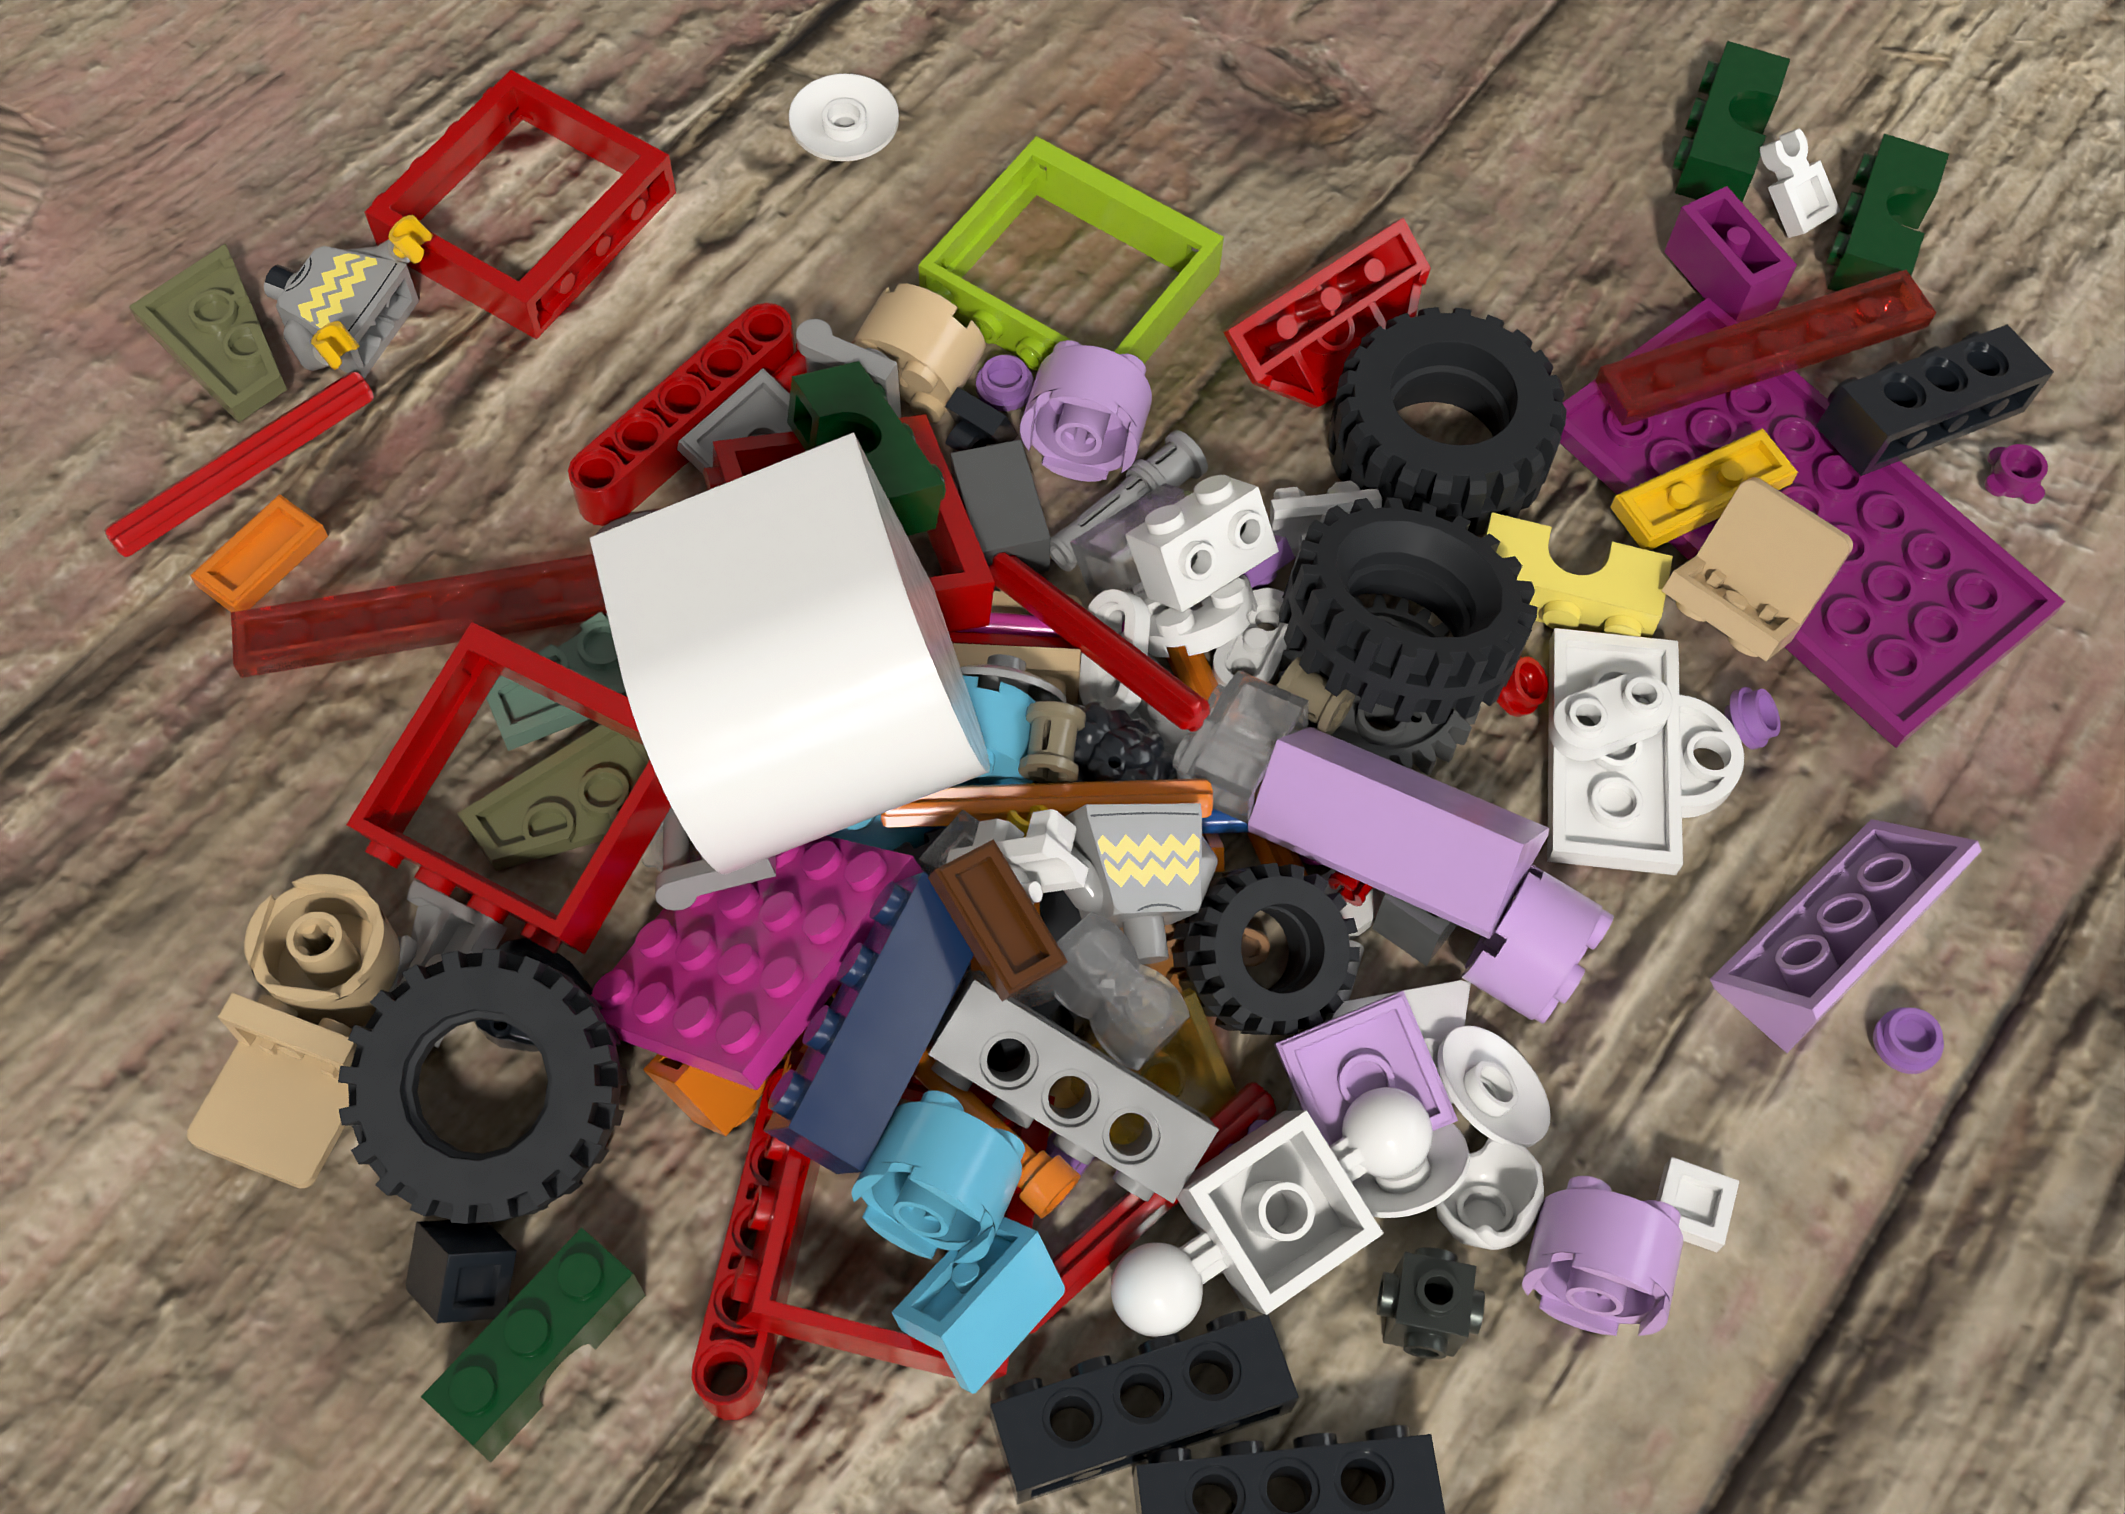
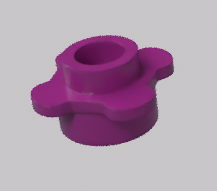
(2017, 473)

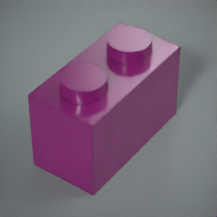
(1729, 256)

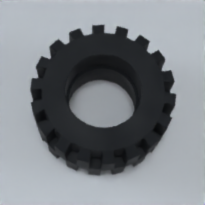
(1315, 941)

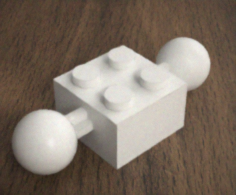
(1273, 1212)

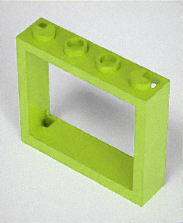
(1096, 200)

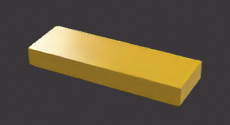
(1699, 489)

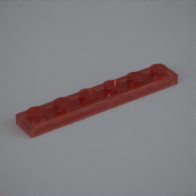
(1764, 347)
(414, 615)

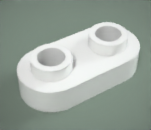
(1112, 608)
(1255, 649)
(1615, 713)

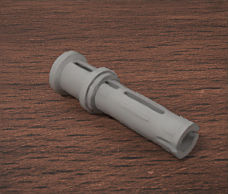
(1169, 465)

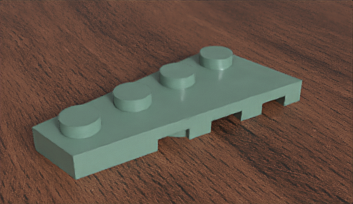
(530, 716)

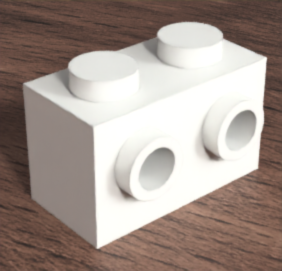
(1202, 542)

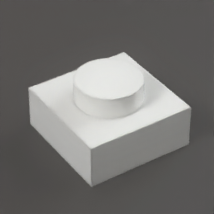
(1702, 1199)

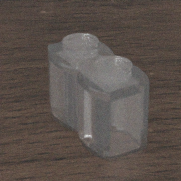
(1239, 740)
(1127, 1003)

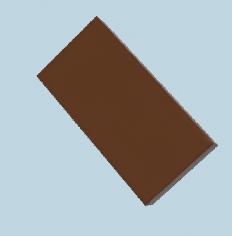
(997, 920)

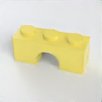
(1617, 599)

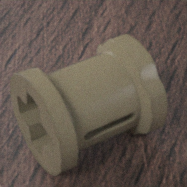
(1324, 707)
(1052, 742)

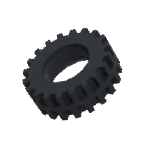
(1419, 561)
(542, 1163)

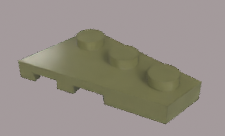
(214, 333)
(559, 801)

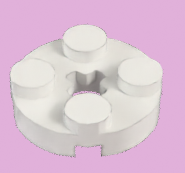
(1205, 624)

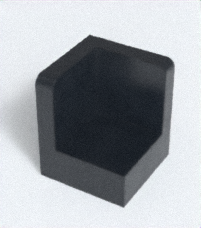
(460, 1270)

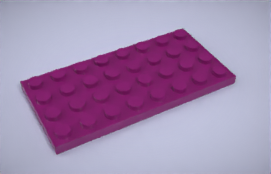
(1921, 594)

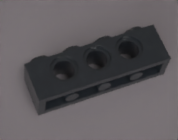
(1932, 398)
(1044, 1463)
(1398, 1464)

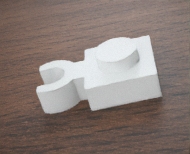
(1802, 189)

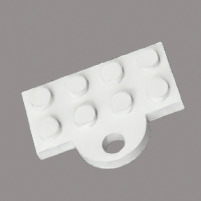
(1632, 802)

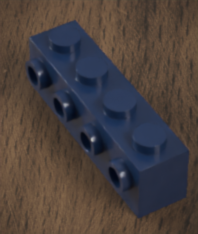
(873, 1030)

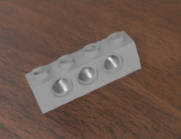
(1172, 1131)

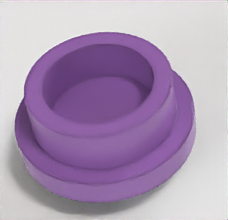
(1004, 383)
(1753, 716)
(1909, 1040)

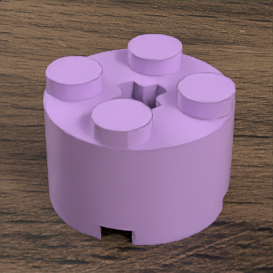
(1087, 411)
(1538, 946)
(1604, 1258)

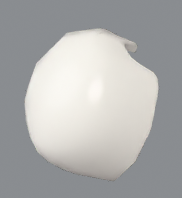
(1496, 1198)

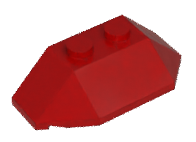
(1308, 328)

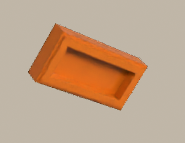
(259, 555)

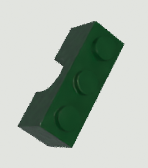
(1729, 122)
(1894, 192)
(847, 401)
(500, 1375)

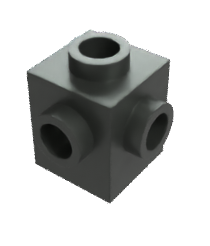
(1417, 1323)

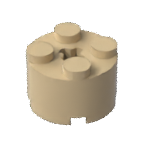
(926, 342)
(323, 949)

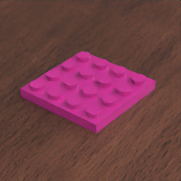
(750, 962)

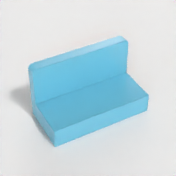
(983, 1307)

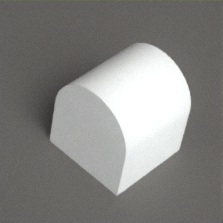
(786, 657)

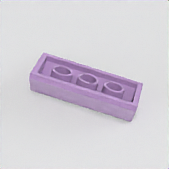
(1395, 829)
(1840, 926)

